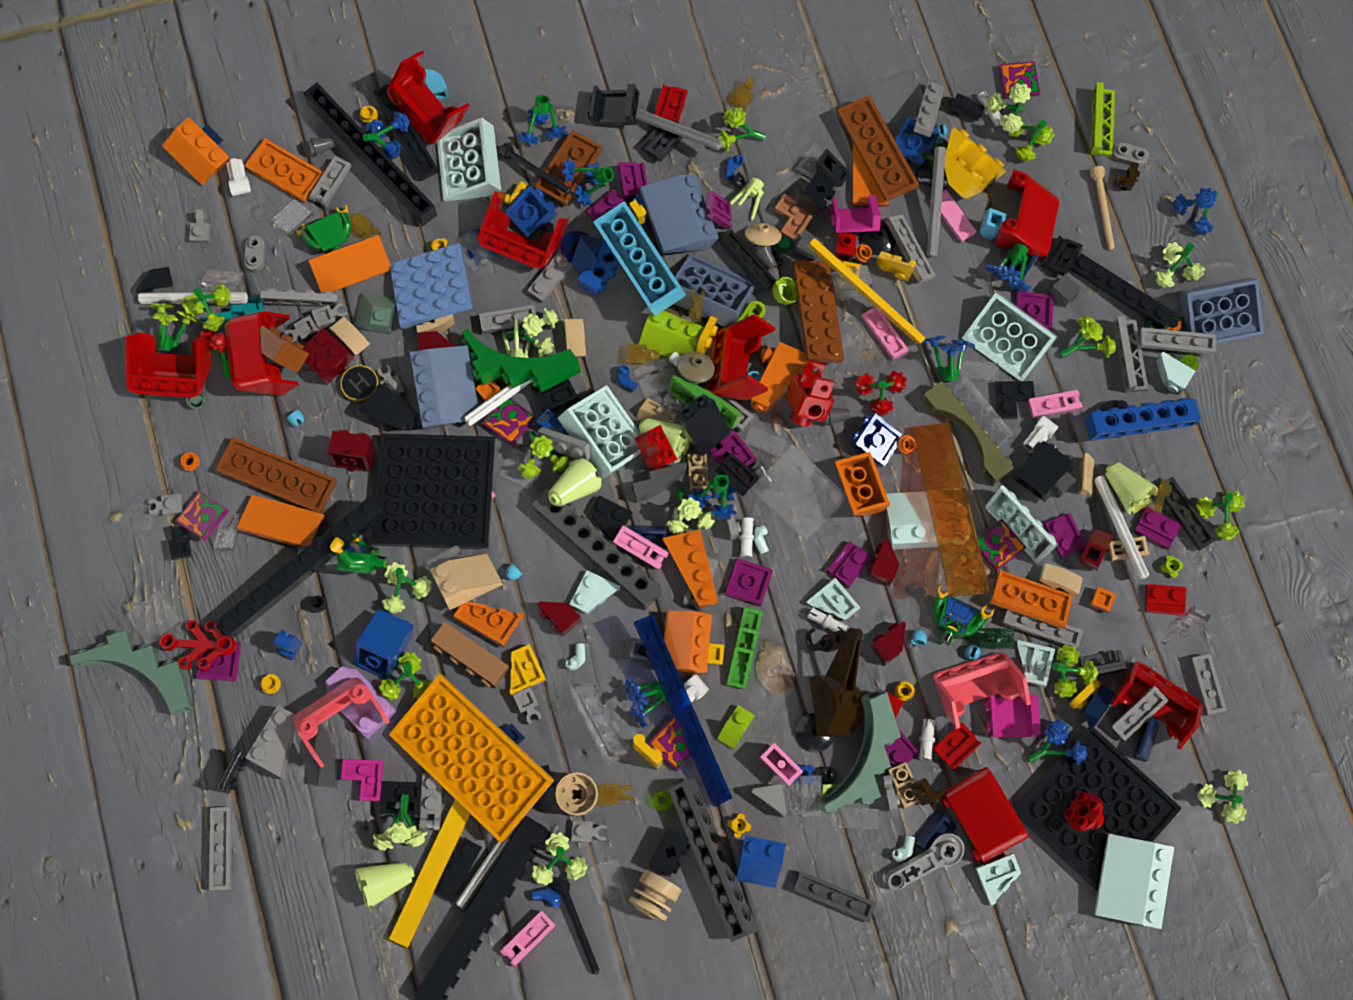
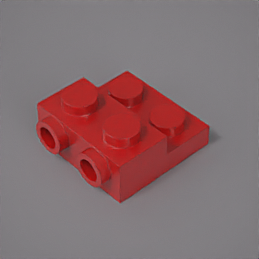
(655, 448)

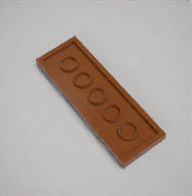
(877, 148)
(818, 311)
(276, 475)

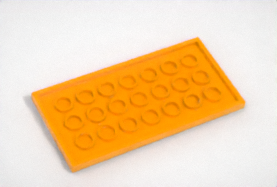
(471, 757)

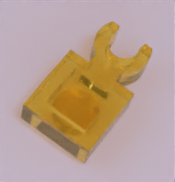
(362, 226)
(1163, 490)
(610, 794)

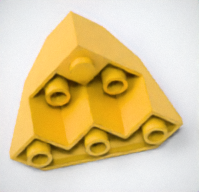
(969, 166)

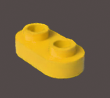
(1080, 700)

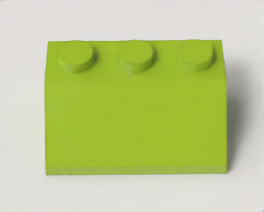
(670, 334)

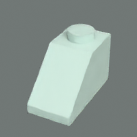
(1173, 373)

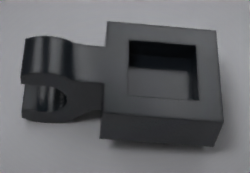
(180, 545)

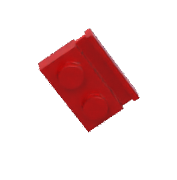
(671, 103)
(1165, 599)
(957, 746)

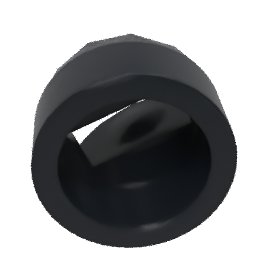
(738, 180)
(317, 601)
(823, 773)

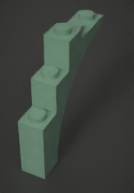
(121, 651)
(872, 759)

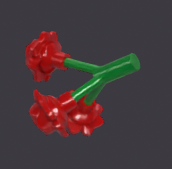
(218, 341)
(881, 405)

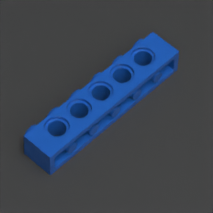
(595, 284)
(1187, 416)

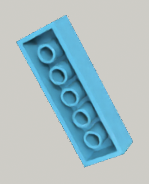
(639, 258)

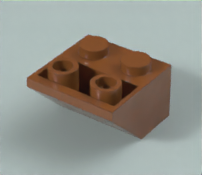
(282, 349)

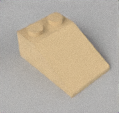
(465, 579)

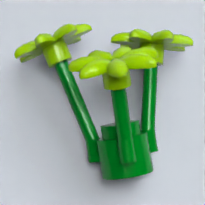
(165, 341)

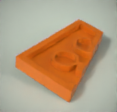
(489, 622)

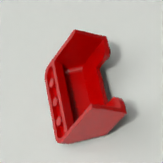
(166, 372)

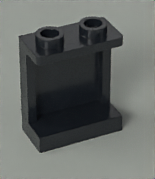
(614, 106)
(703, 424)
(1044, 470)

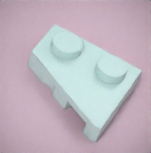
(592, 592)
(835, 601)
(1035, 662)
(997, 876)

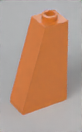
(778, 376)

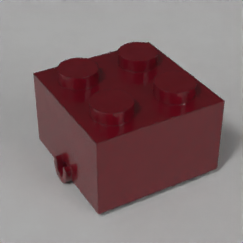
(326, 356)
(351, 450)

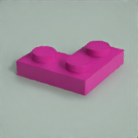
(369, 773)

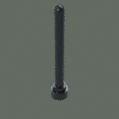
(508, 152)
(563, 889)

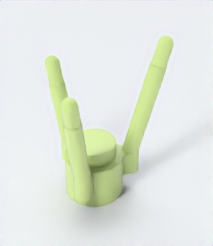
(752, 189)
(516, 352)

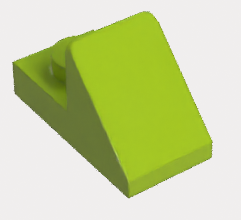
(735, 727)

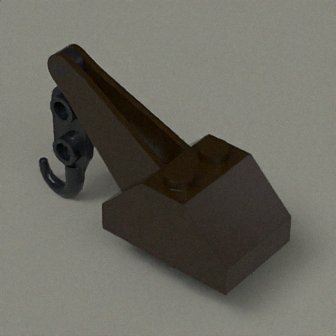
(835, 695)

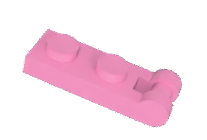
(1054, 404)
(640, 546)
(528, 938)

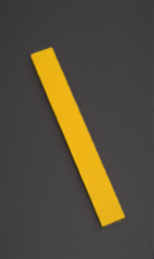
(866, 291)
(430, 875)

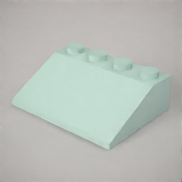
(469, 161)
(1009, 337)
(606, 428)
(909, 521)
(1027, 528)
(1134, 881)

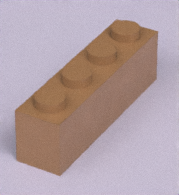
(470, 655)

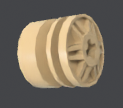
(577, 782)
(654, 896)

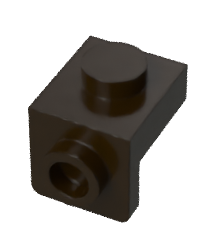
(1132, 176)
(924, 793)

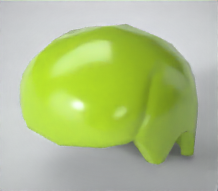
(784, 291)

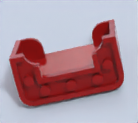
(985, 815)

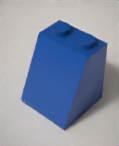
(382, 644)
(760, 861)

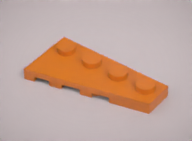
(691, 559)

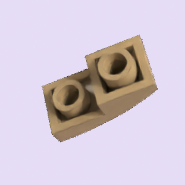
(440, 325)
(349, 335)
(575, 336)
(697, 471)
(1060, 577)
(901, 780)

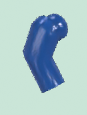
(549, 895)

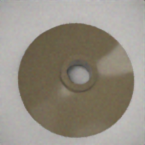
(695, 367)

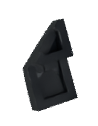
(155, 279)

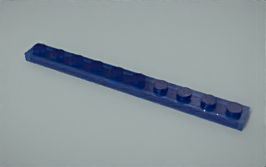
(683, 710)

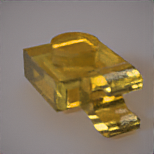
(742, 96)
(696, 311)
(639, 354)

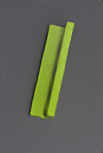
(1098, 120)

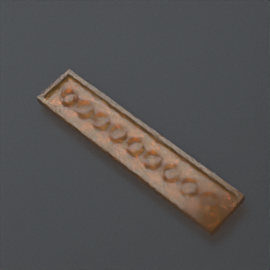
(950, 510)

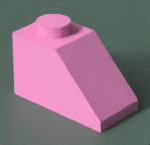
(780, 764)

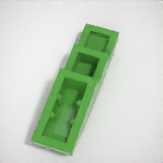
(688, 392)
(745, 647)

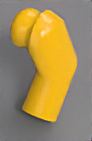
(520, 188)

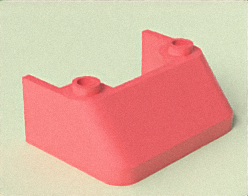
(977, 681)
(349, 692)

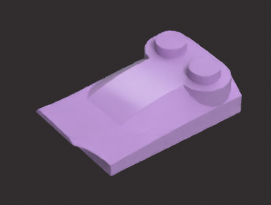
(362, 716)

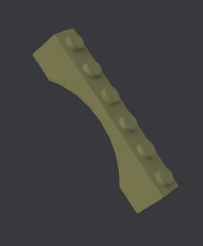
(943, 403)

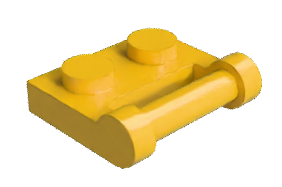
(652, 754)

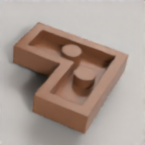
(797, 217)

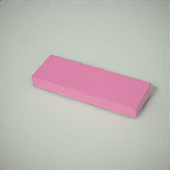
(955, 218)
(884, 333)

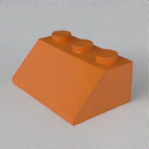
(195, 151)
(862, 484)
(688, 640)

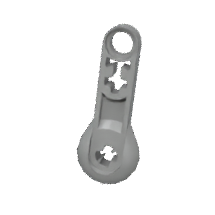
(929, 860)

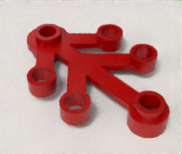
(200, 645)

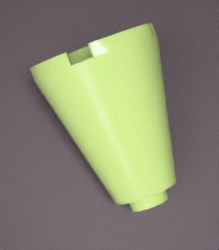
(675, 434)
(575, 483)
(1130, 487)
(382, 881)

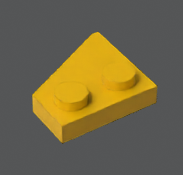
(894, 265)
(705, 339)
(524, 670)

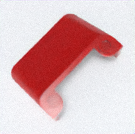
(1035, 217)

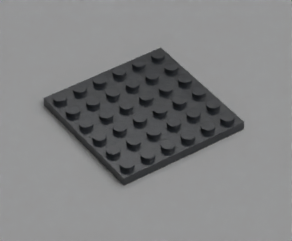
(434, 490)
(1130, 802)

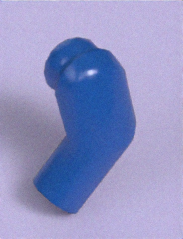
(731, 165)
(624, 378)

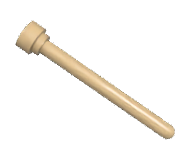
(1098, 174)

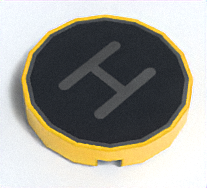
(359, 383)

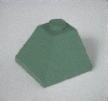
(376, 314)

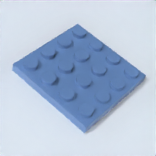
(431, 285)

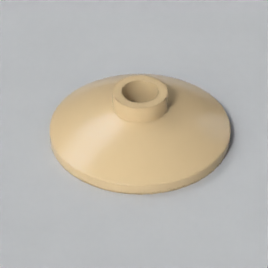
(763, 234)

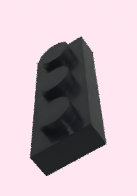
(458, 869)

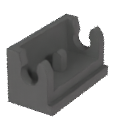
(1106, 662)

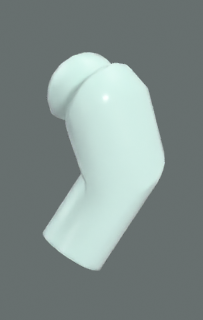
(759, 539)
(577, 660)
(905, 851)

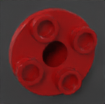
(1085, 812)

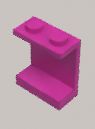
(855, 218)
(1012, 717)

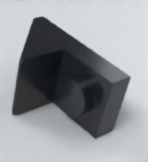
(832, 168)

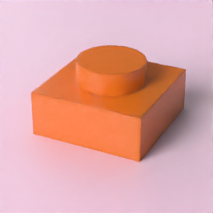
(488, 390)
(1103, 599)

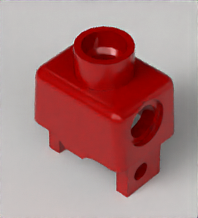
(819, 400)

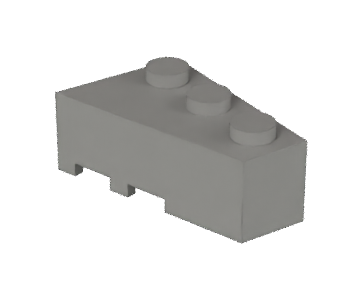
(274, 743)

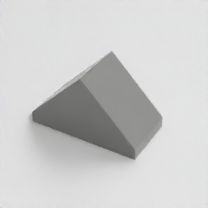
(771, 797)

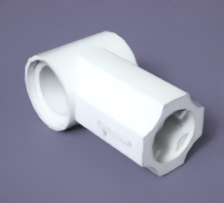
(238, 180)
(1042, 431)
(695, 688)

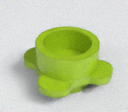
(1177, 565)

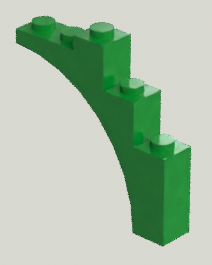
(541, 371)

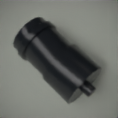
(966, 106)
(925, 176)

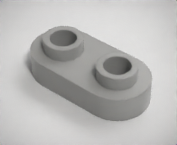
(1130, 154)
(255, 252)

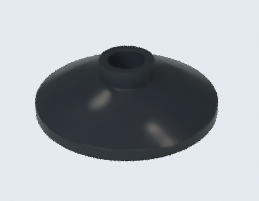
(878, 244)
(807, 739)

